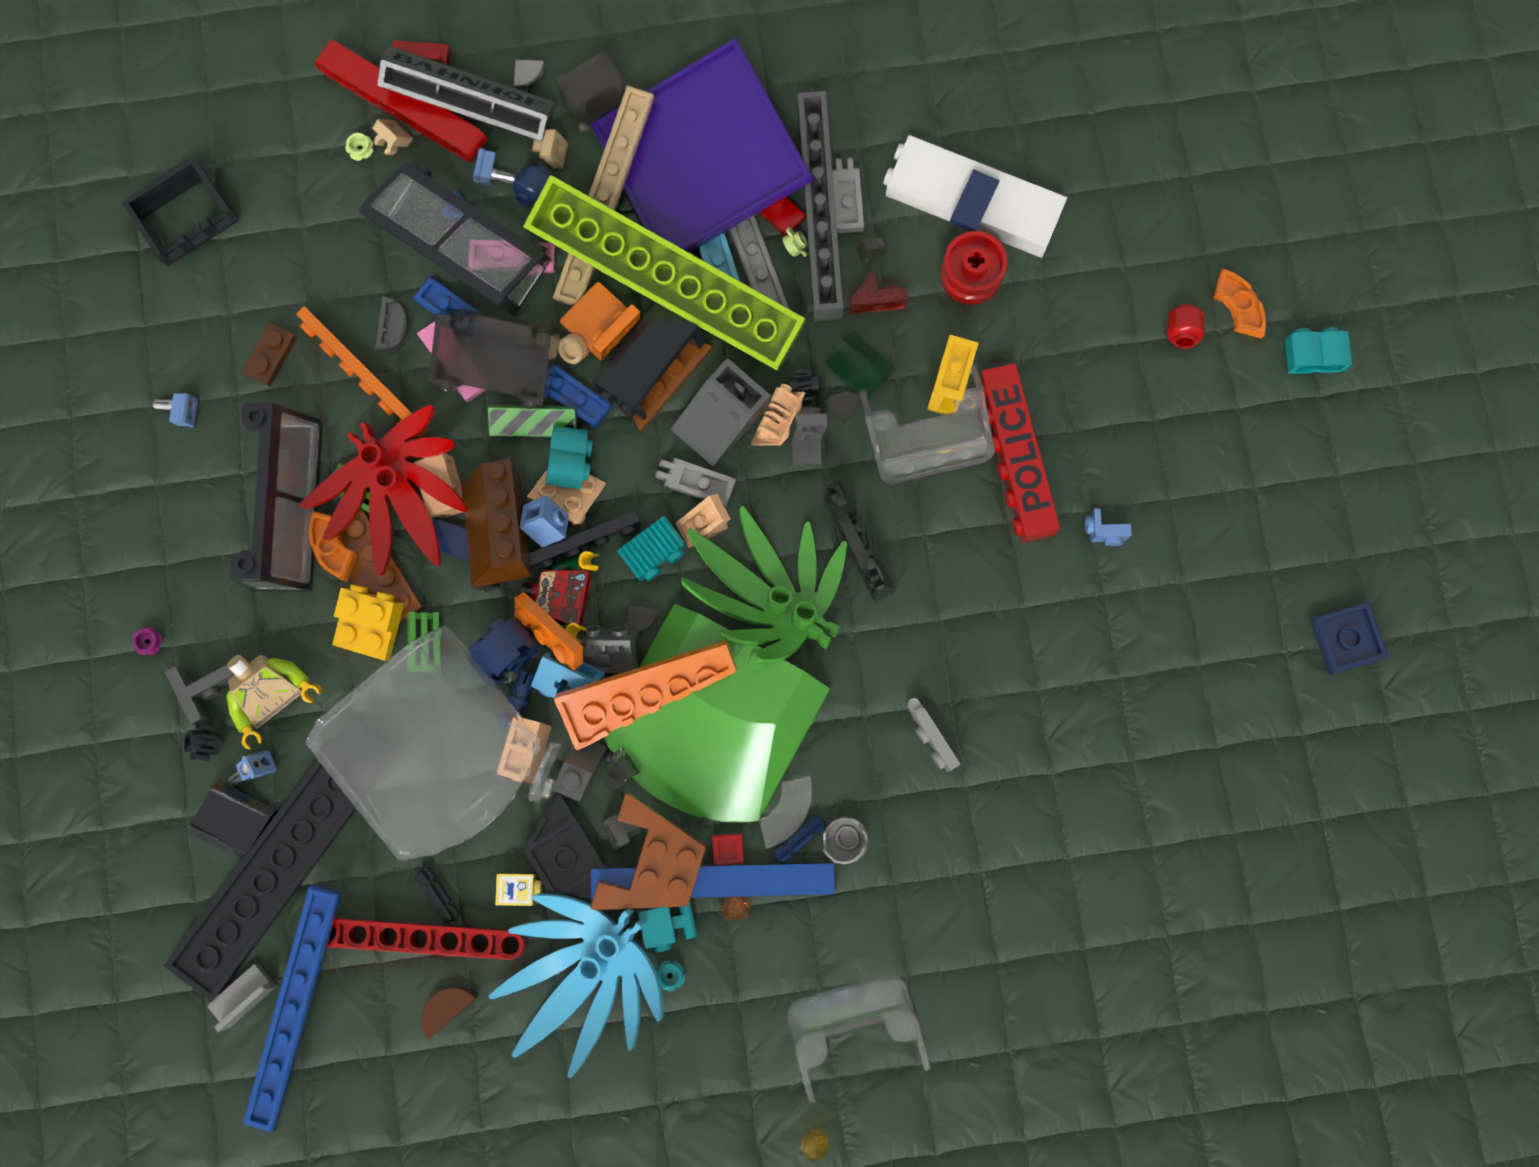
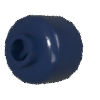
(530, 184)

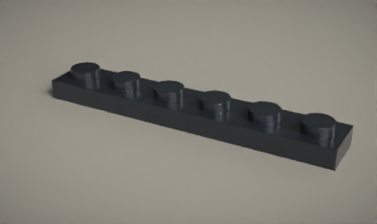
(573, 545)

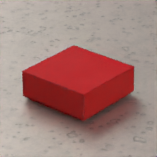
(728, 849)

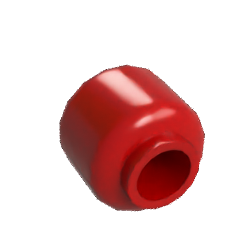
(1185, 326)

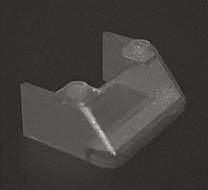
(931, 443)
(849, 1009)

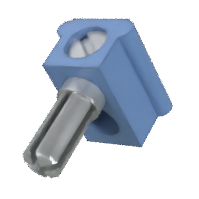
(485, 170)
(182, 408)
(252, 767)

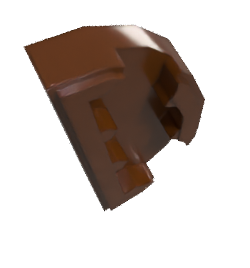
(443, 1008)

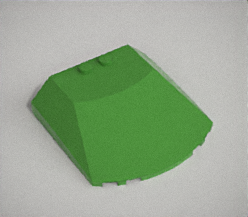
(721, 744)

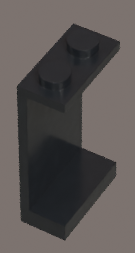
(645, 358)

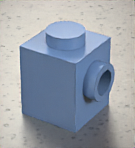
(544, 521)

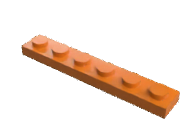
(352, 365)

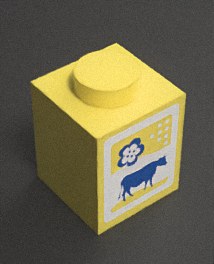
(517, 889)

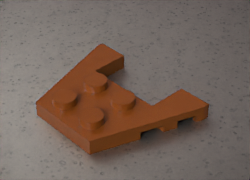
(665, 865)

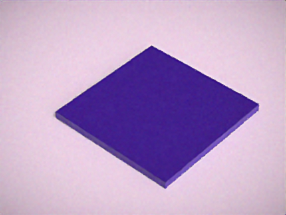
(709, 151)

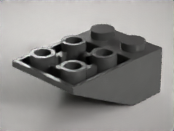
(721, 412)

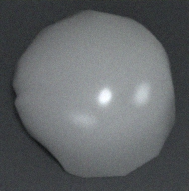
(845, 840)

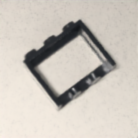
(165, 190)

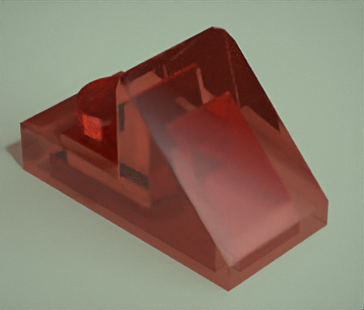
(869, 299)

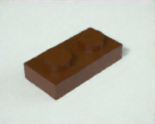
(269, 354)

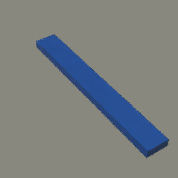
(562, 388)
(742, 880)
(292, 1008)

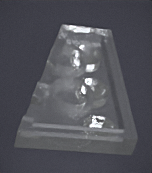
(542, 783)

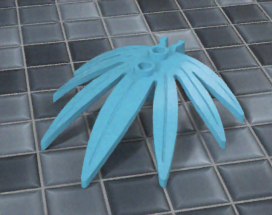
(604, 957)

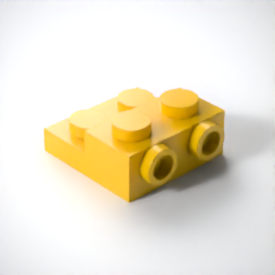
(367, 621)

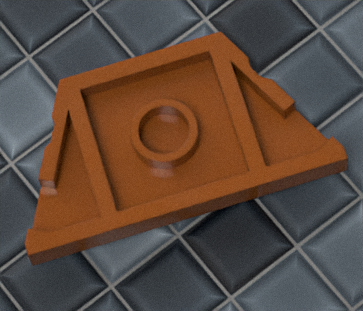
(671, 381)

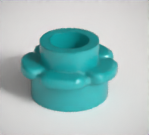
(678, 976)

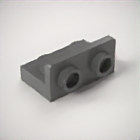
(610, 649)

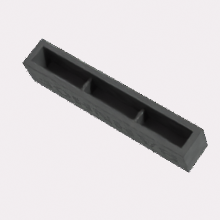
(465, 93)

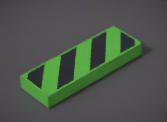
(527, 421)

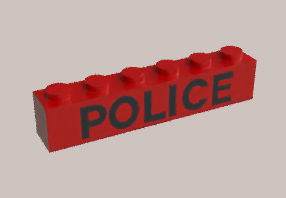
(1018, 455)

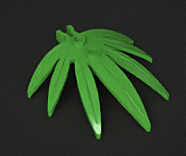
(789, 613)

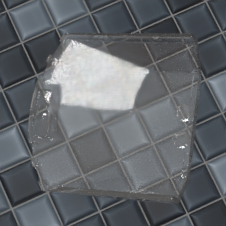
(426, 747)

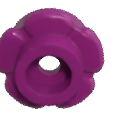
(139, 641)

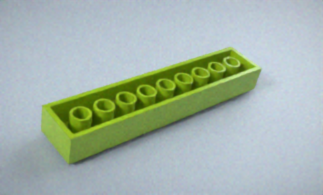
(664, 273)

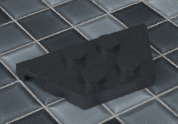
(563, 852)

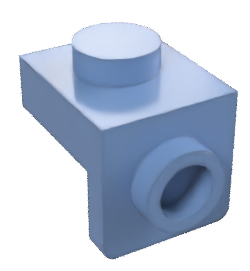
(1110, 534)

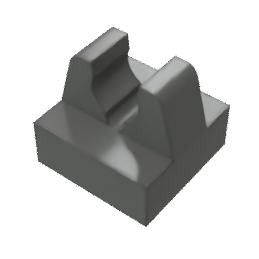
(618, 831)

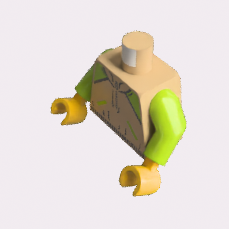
(262, 690)

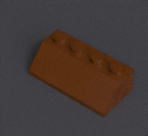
(493, 520)

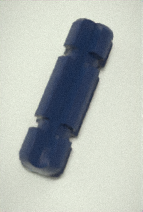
(799, 839)

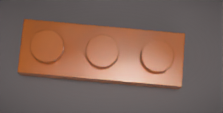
(548, 631)

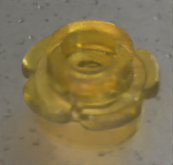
(815, 1145)

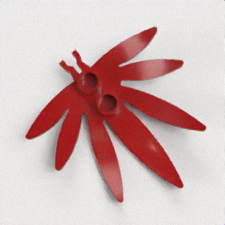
(386, 471)

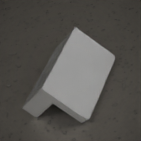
(241, 997)

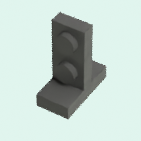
(806, 436)
(191, 693)

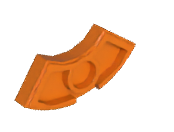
(1242, 302)
(331, 554)

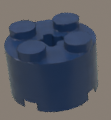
(504, 649)

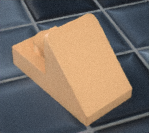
(706, 518)

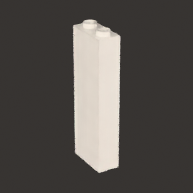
(936, 178)

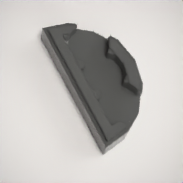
(392, 325)

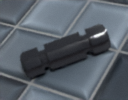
(437, 895)

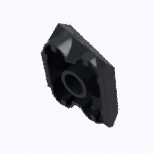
(230, 820)

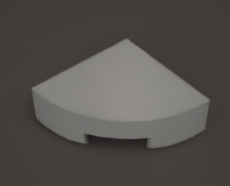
(527, 72)

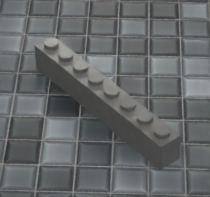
(820, 207)

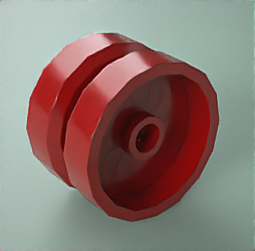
(973, 267)

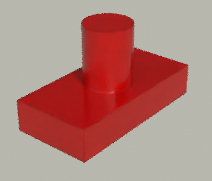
(783, 215)

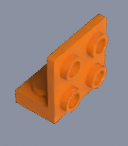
(600, 320)

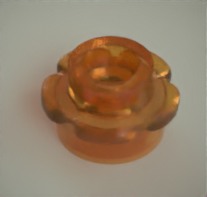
(735, 908)

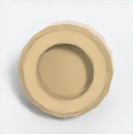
(572, 349)

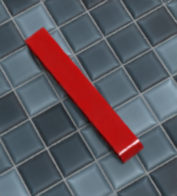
(428, 119)
(435, 944)

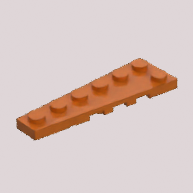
(617, 701)

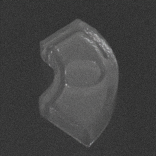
(789, 813)

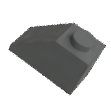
(580, 771)

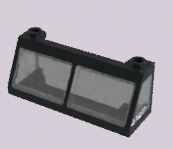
(457, 236)
(285, 477)

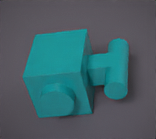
(661, 926)

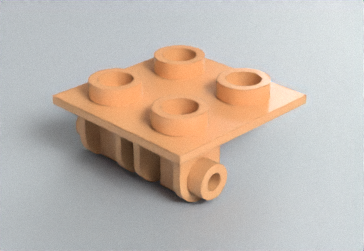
(778, 417)
(574, 501)

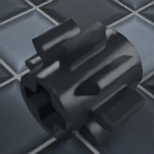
(804, 383)
(202, 742)

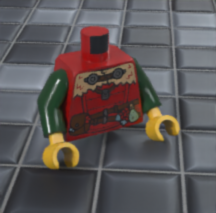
(564, 591)

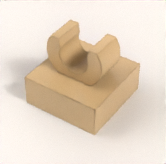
(391, 133)
(552, 149)

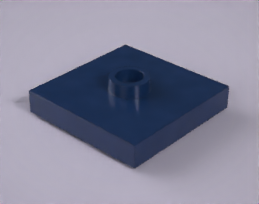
(1349, 638)

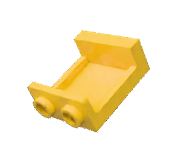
(952, 374)

